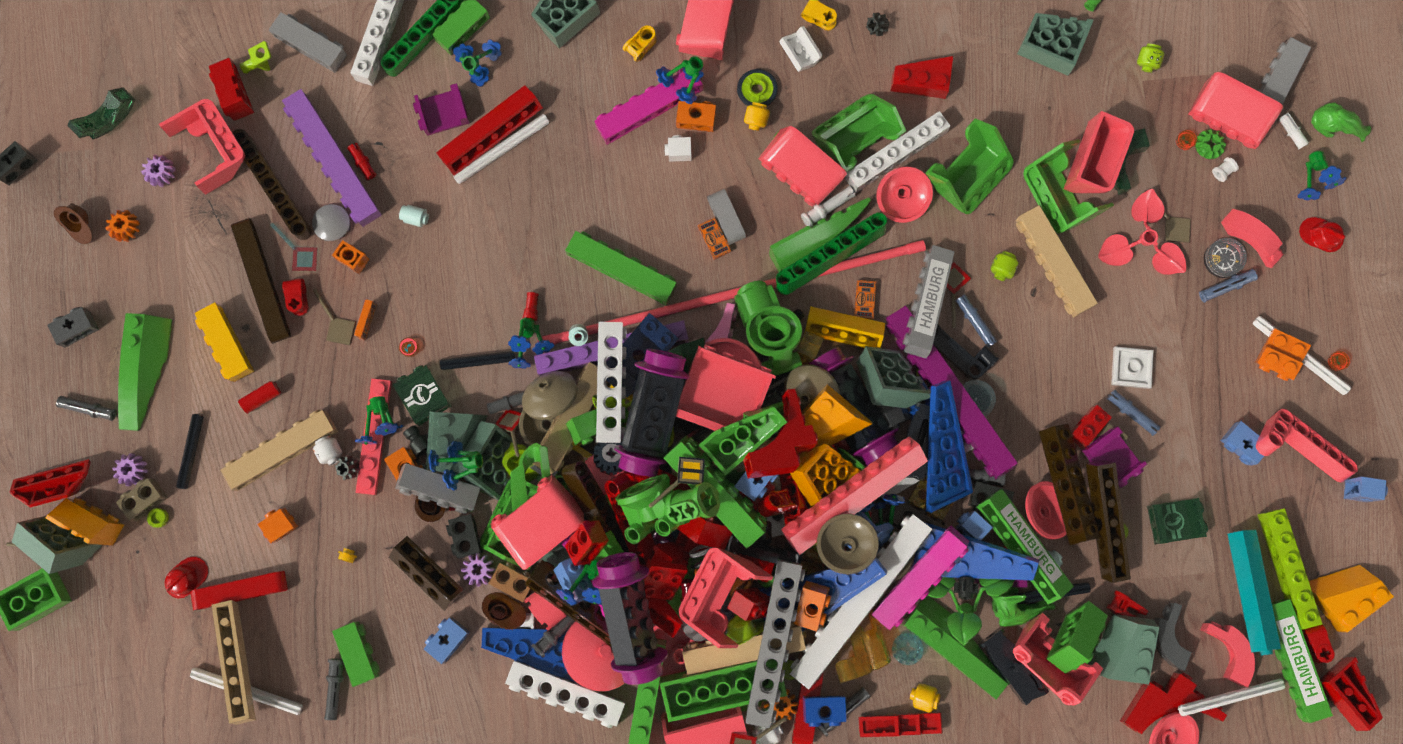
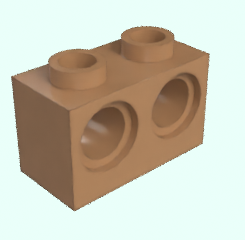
(510, 586)

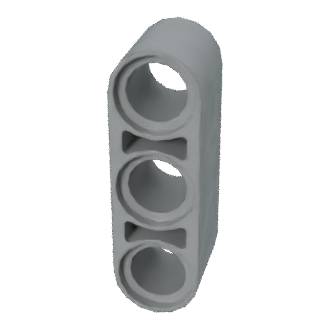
(726, 217)

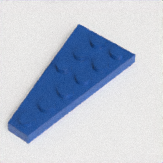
(947, 463)
(984, 560)
(841, 586)
(517, 646)

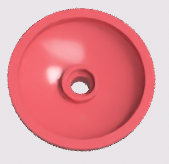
(914, 199)
(1044, 511)
(1175, 730)

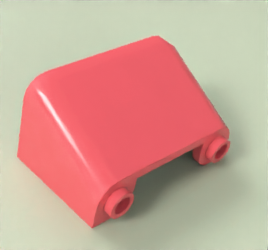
(705, 28)
(539, 523)
(1033, 650)

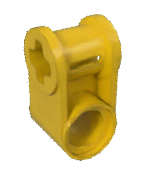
(816, 13)
(638, 46)

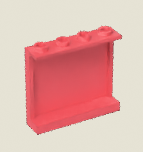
(721, 389)

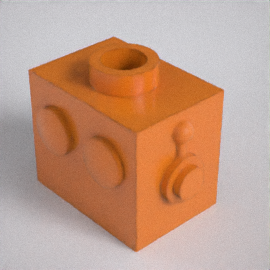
(350, 257)
(277, 525)

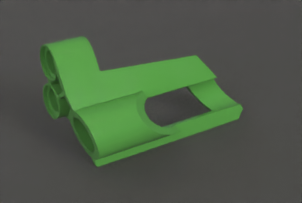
(532, 454)

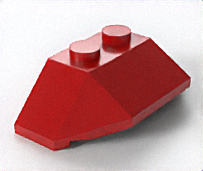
(50, 484)

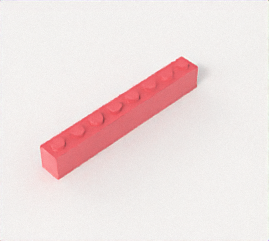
(856, 492)

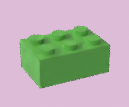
(32, 599)
(1077, 637)

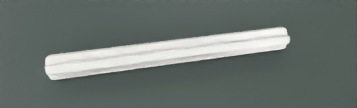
(501, 148)
(1309, 361)
(257, 694)
(1231, 697)

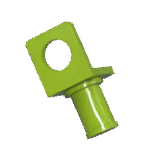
(257, 59)

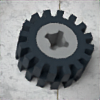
(604, 461)

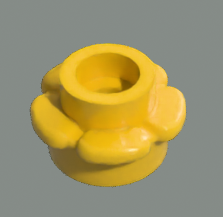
(347, 555)

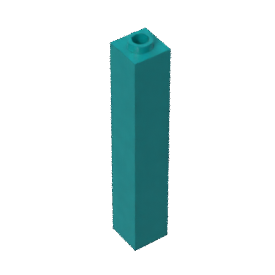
(1254, 592)

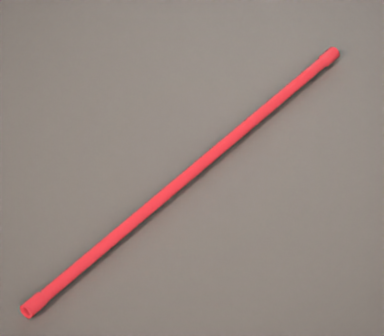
(908, 249)

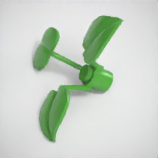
(965, 623)

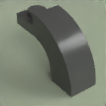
(1166, 641)

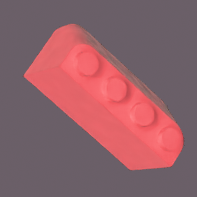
(1235, 109)
(1100, 155)
(802, 165)
(704, 729)

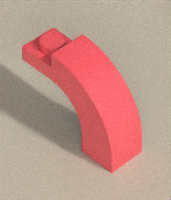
(1256, 234)
(1241, 661)

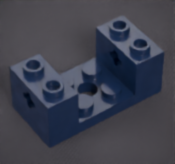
(647, 335)

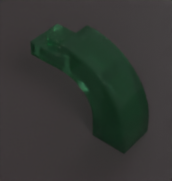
(108, 116)
(1137, 145)

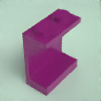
(441, 111)
(1114, 449)

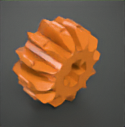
(122, 225)
(786, 709)

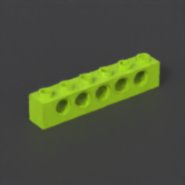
(1289, 566)

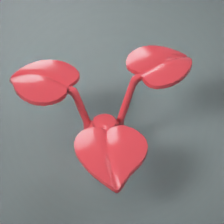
(1149, 209)

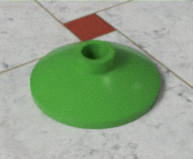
(850, 458)

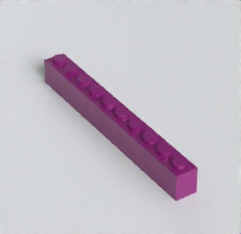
(972, 422)

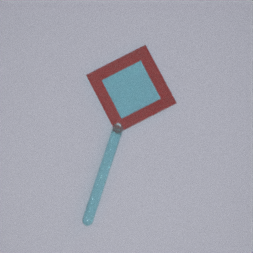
(303, 257)

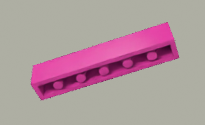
(642, 108)
(920, 578)

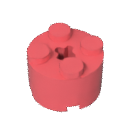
(544, 611)

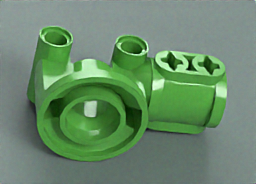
(769, 322)
(670, 512)

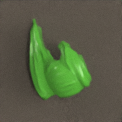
(1336, 118)
(1013, 614)

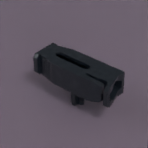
(919, 431)
(1015, 673)

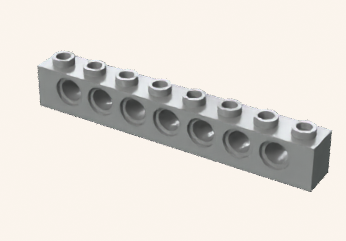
(755, 714)

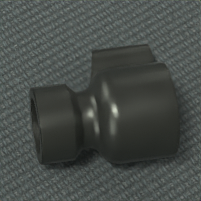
(418, 442)

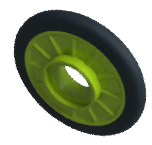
(759, 77)

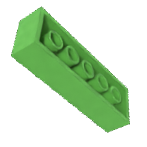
(734, 510)
(711, 690)

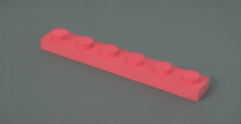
(372, 453)

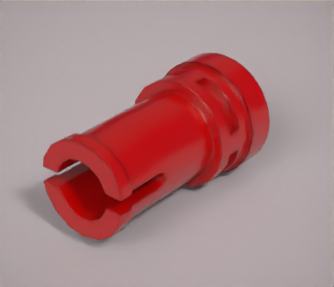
(531, 306)

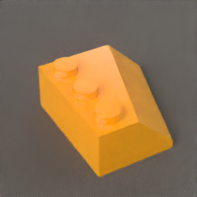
(833, 417)
(821, 473)
(86, 522)
(1349, 596)

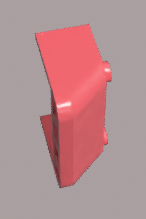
(202, 119)
(709, 591)

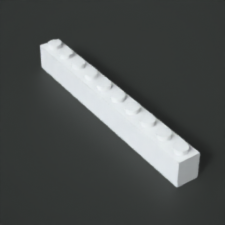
(853, 612)

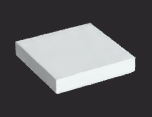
(1132, 367)

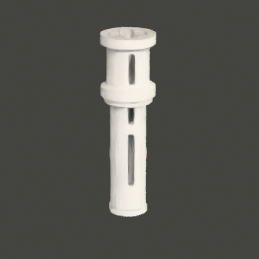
(820, 211)

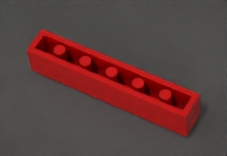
(489, 130)

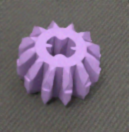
(165, 170)
(127, 463)
(472, 568)

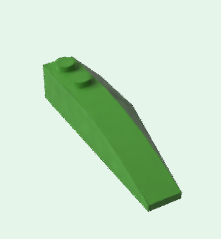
(809, 239)
(141, 359)
(930, 625)

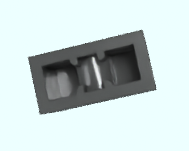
(72, 327)

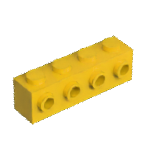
(845, 328)
(224, 342)

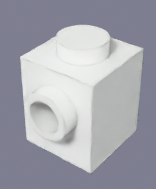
(678, 148)

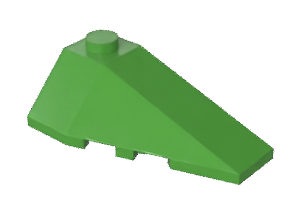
(733, 442)

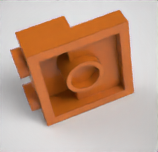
(1282, 354)

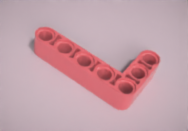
(1288, 428)

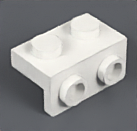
(801, 49)

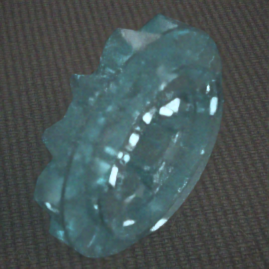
(914, 656)

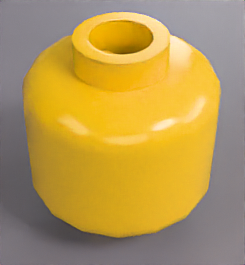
(756, 116)
(925, 697)

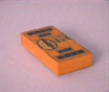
(714, 238)
(865, 299)
(365, 319)

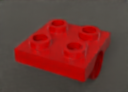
(663, 579)

